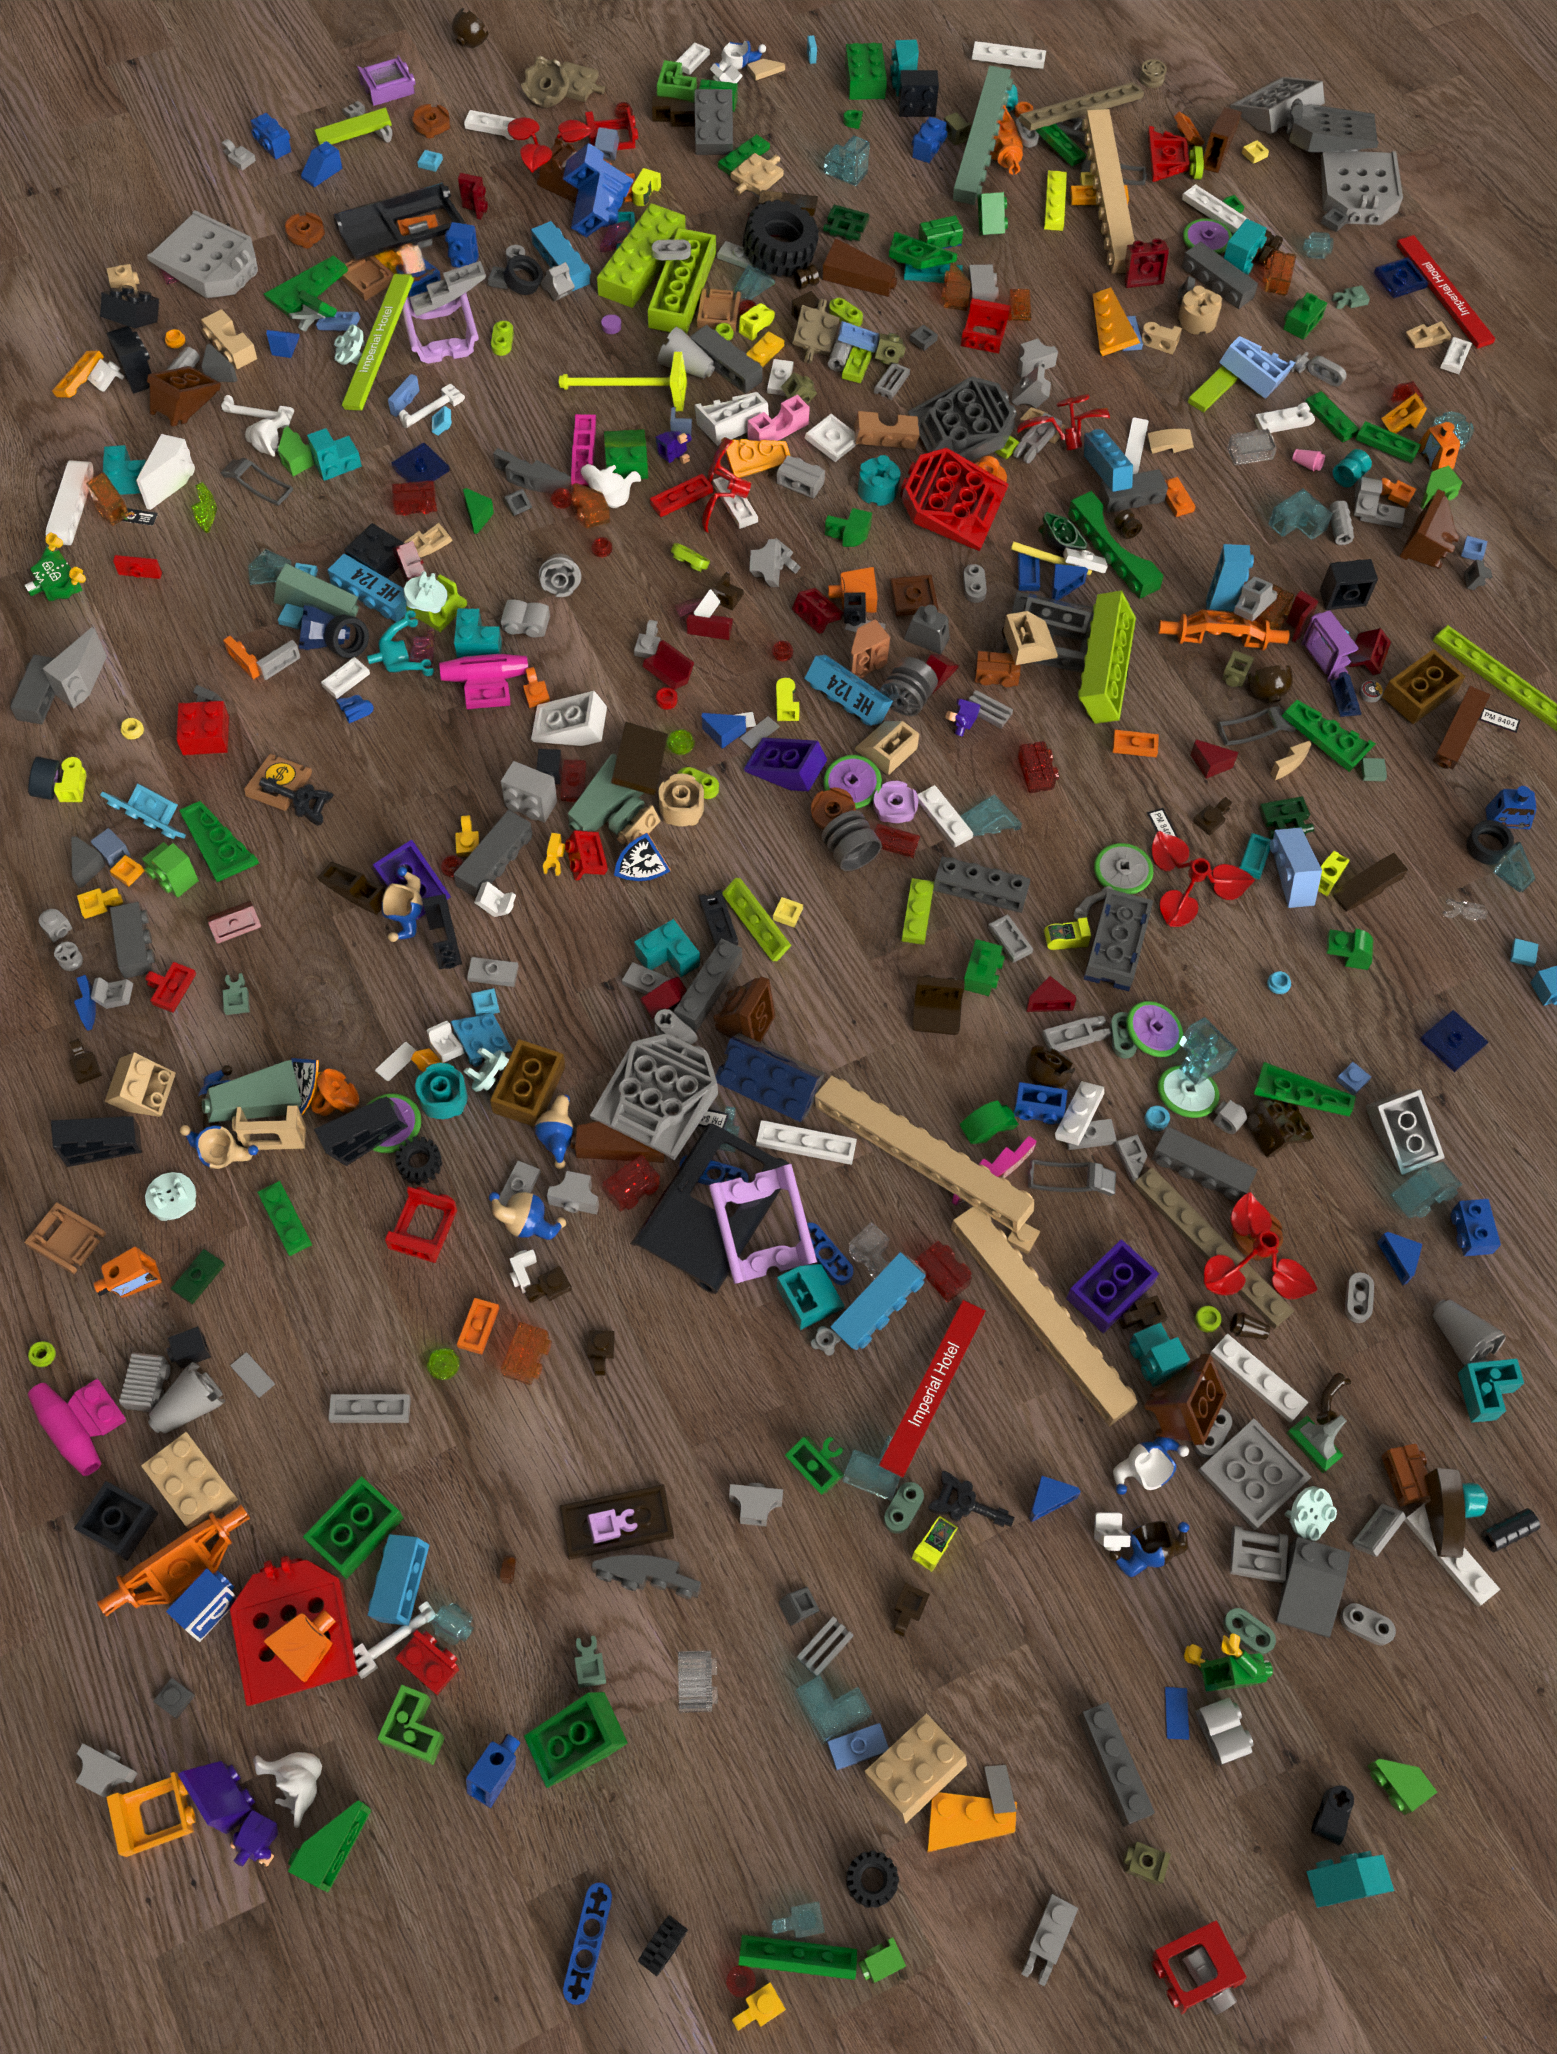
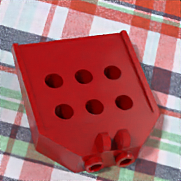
(959, 482)
(272, 1594)

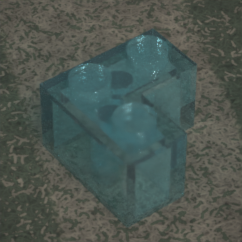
(848, 162)
(1300, 512)
(1207, 1051)
(1427, 1186)
(865, 1473)
(830, 1716)

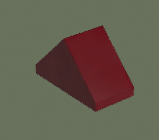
(942, 667)
(1212, 758)
(664, 996)
(1051, 997)

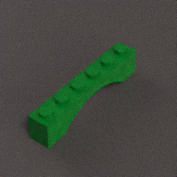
(1137, 573)

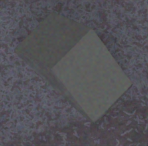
(217, 366)
(85, 862)

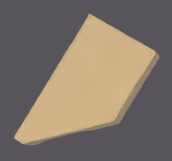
(764, 68)

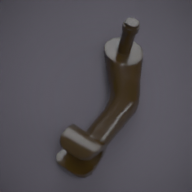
(1333, 1386)

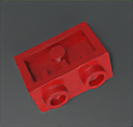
(585, 854)
(428, 1662)

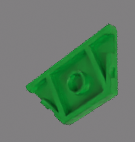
(918, 253)

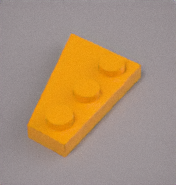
(753, 457)
(965, 1820)

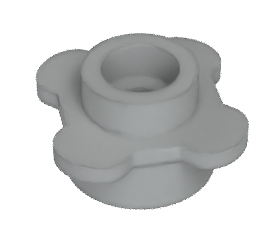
(1301, 362)
(825, 1333)

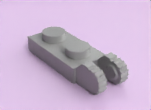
(1036, 439)
(1075, 1034)
(1050, 1936)

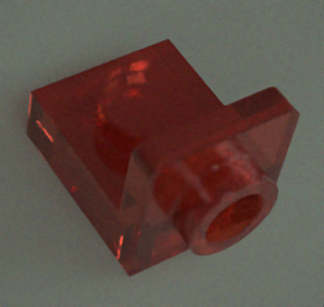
(1404, 391)

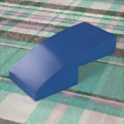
(86, 1006)

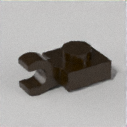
(1212, 818)
(84, 1065)
(552, 1284)
(1147, 1312)
(601, 1347)
(910, 1605)

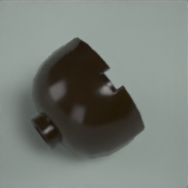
(468, 29)
(1271, 683)
(1048, 1068)

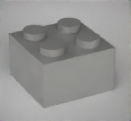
(529, 791)

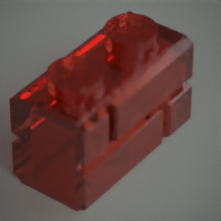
(414, 498)
(1037, 767)
(631, 1183)
(944, 1271)

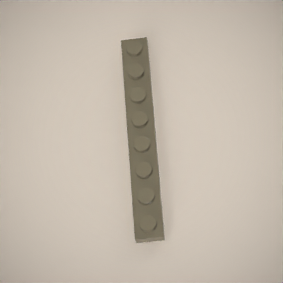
(1078, 107)
(1210, 1243)

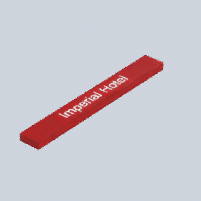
(1446, 292)
(932, 1389)

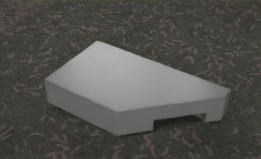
(1132, 1155)

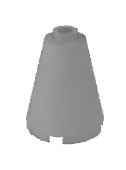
(695, 359)
(1466, 1332)
(185, 1400)

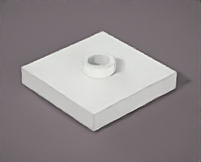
(832, 437)

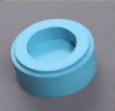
(1157, 1118)

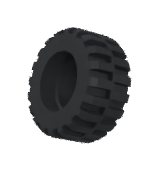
(781, 220)

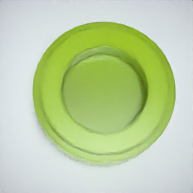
(1207, 1319)

